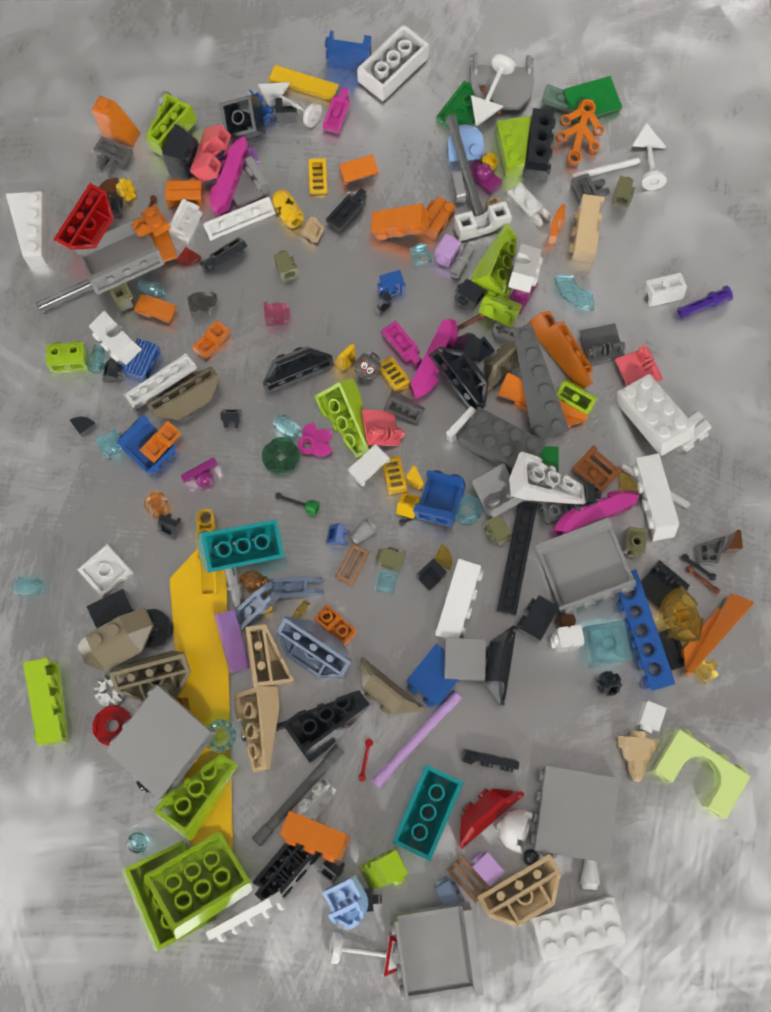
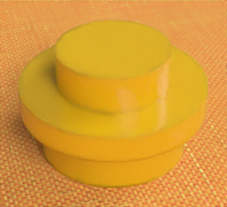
(490, 159)

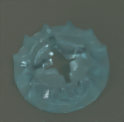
(472, 516)
(228, 730)

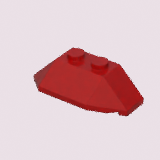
(86, 221)
(484, 812)

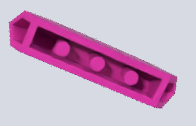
(226, 183)
(424, 377)
(617, 503)

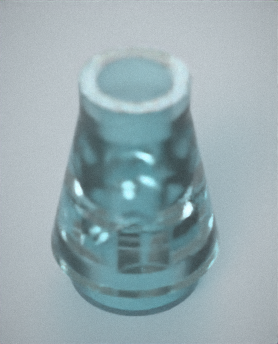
(152, 289)
(96, 359)

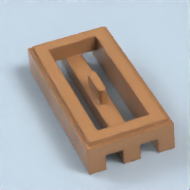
(345, 579)
(475, 874)

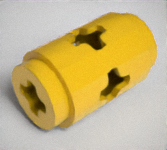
(287, 208)

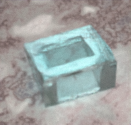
(386, 582)

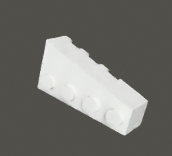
(656, 497)
(458, 599)

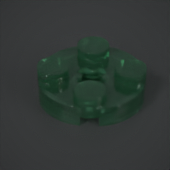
(289, 450)

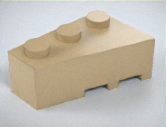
(586, 228)
(265, 661)

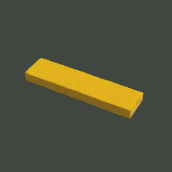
(304, 83)

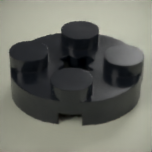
(164, 629)

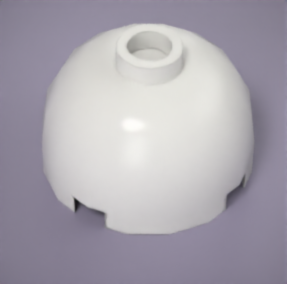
(515, 829)

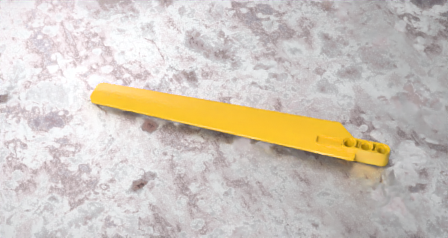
(194, 602)

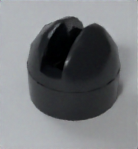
(527, 854)

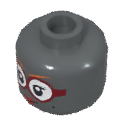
(367, 365)

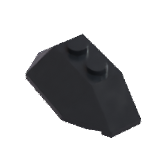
(295, 366)
(462, 375)
(498, 664)

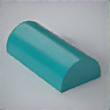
(240, 546)
(428, 812)

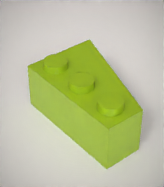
(171, 112)
(512, 144)
(384, 870)

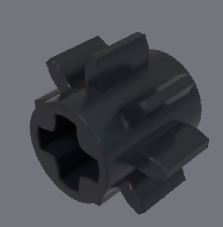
(609, 683)

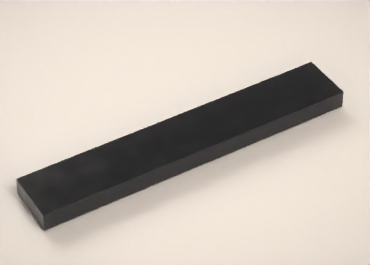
(517, 558)

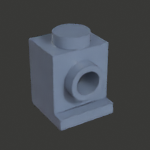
(448, 891)

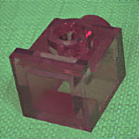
(276, 314)

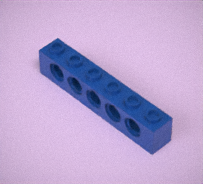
(646, 619)

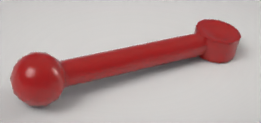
(361, 777)

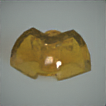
(682, 616)

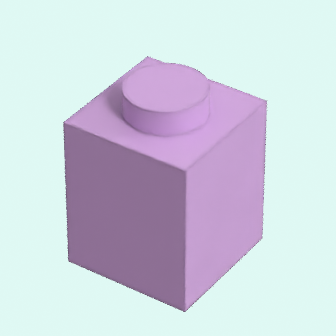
(447, 250)
(487, 867)

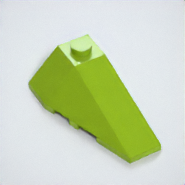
(192, 801)

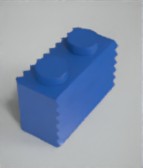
(143, 363)

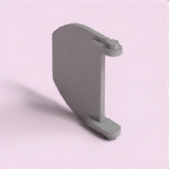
(511, 90)

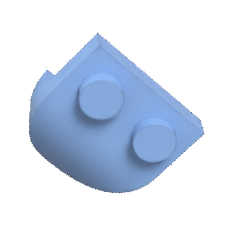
(472, 143)
(347, 902)

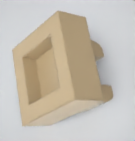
(312, 230)

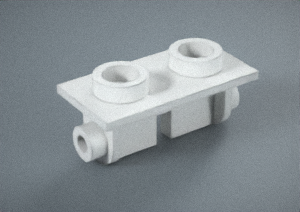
(321, 792)

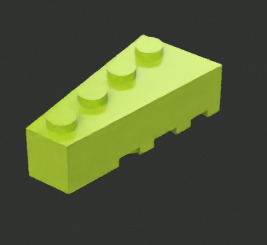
(46, 701)

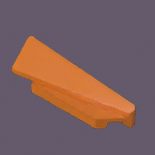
(563, 348)
(513, 390)
(714, 630)

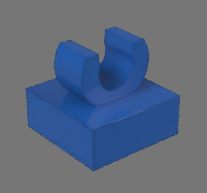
(335, 534)

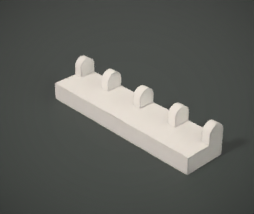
(239, 218)
(160, 381)
(247, 915)

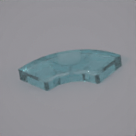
(573, 293)

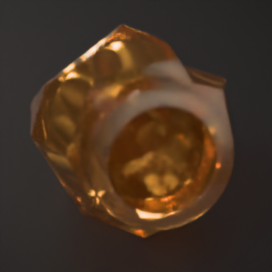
(156, 504)
(253, 580)

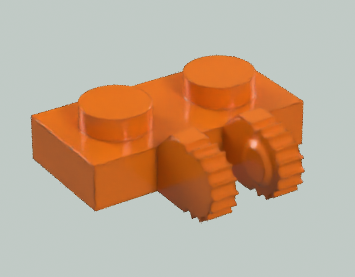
(151, 221)

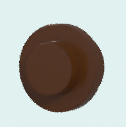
(565, 620)

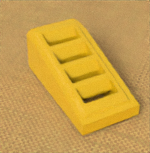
(317, 162)
(345, 358)
(391, 382)
(398, 488)

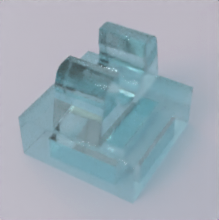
(420, 255)

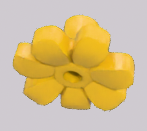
(125, 189)

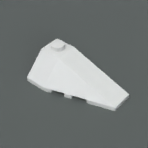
(538, 482)

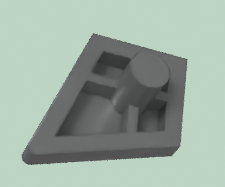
(710, 551)

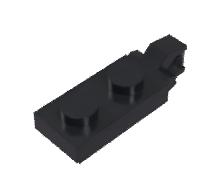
(346, 210)
(221, 255)
(488, 760)

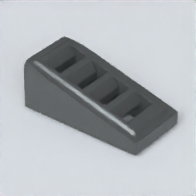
(406, 402)

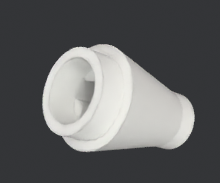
(589, 877)

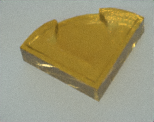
(626, 483)
(444, 557)
(301, 610)

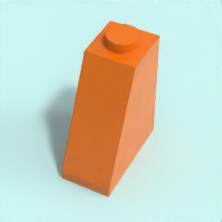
(114, 122)

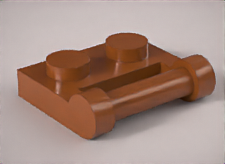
(592, 473)

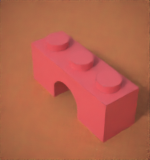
(205, 164)

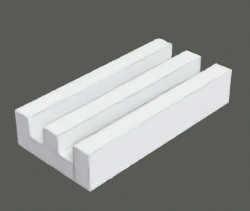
(457, 429)

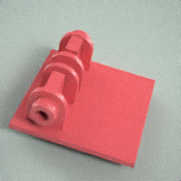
(637, 365)
(381, 428)

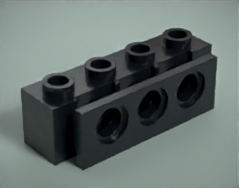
(539, 144)
(286, 873)

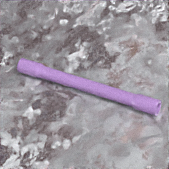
(387, 770)

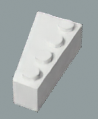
(30, 220)

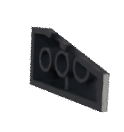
(321, 726)

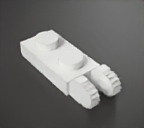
(528, 204)

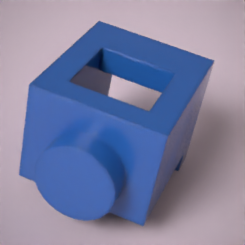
(391, 283)

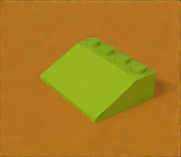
(198, 884)
(147, 907)

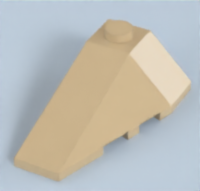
(258, 714)

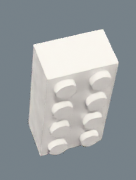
(393, 62)
(655, 414)
(577, 928)

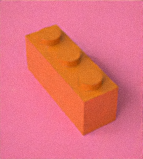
(399, 221)
(314, 837)

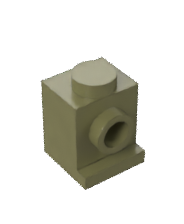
(623, 192)
(285, 265)
(122, 297)
(497, 530)
(629, 546)
(390, 558)

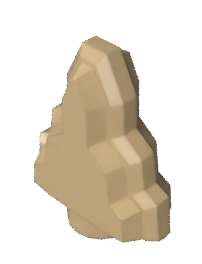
(637, 751)

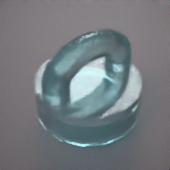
(138, 843)

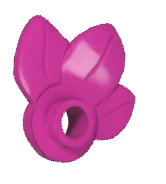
(317, 439)

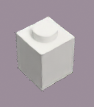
(650, 717)

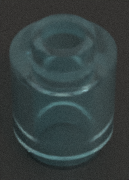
(286, 427)
(27, 586)

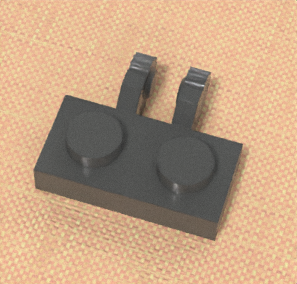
(113, 152)
(584, 185)

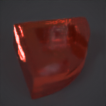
(188, 258)

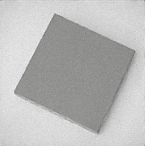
(464, 659)

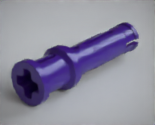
(712, 299)

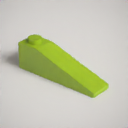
(496, 265)
(343, 408)

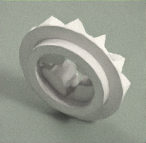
(105, 698)

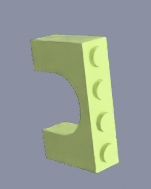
(729, 778)

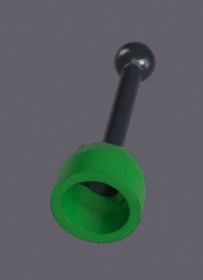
(311, 506)

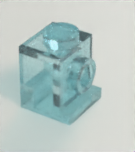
(107, 443)

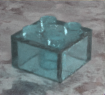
(606, 644)

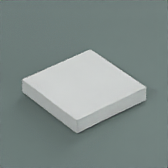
(105, 571)

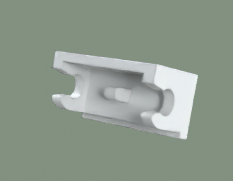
(185, 221)
(665, 289)
(368, 465)

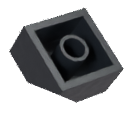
(243, 117)
(180, 152)

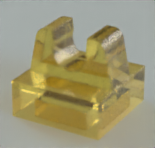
(706, 671)

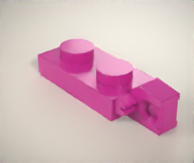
(337, 112)
(402, 343)

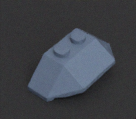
(313, 648)

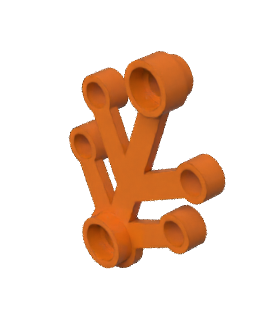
(581, 129)

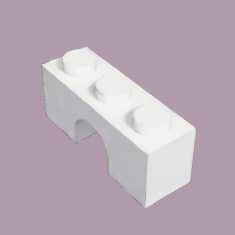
(471, 226)
(526, 268)
(114, 338)

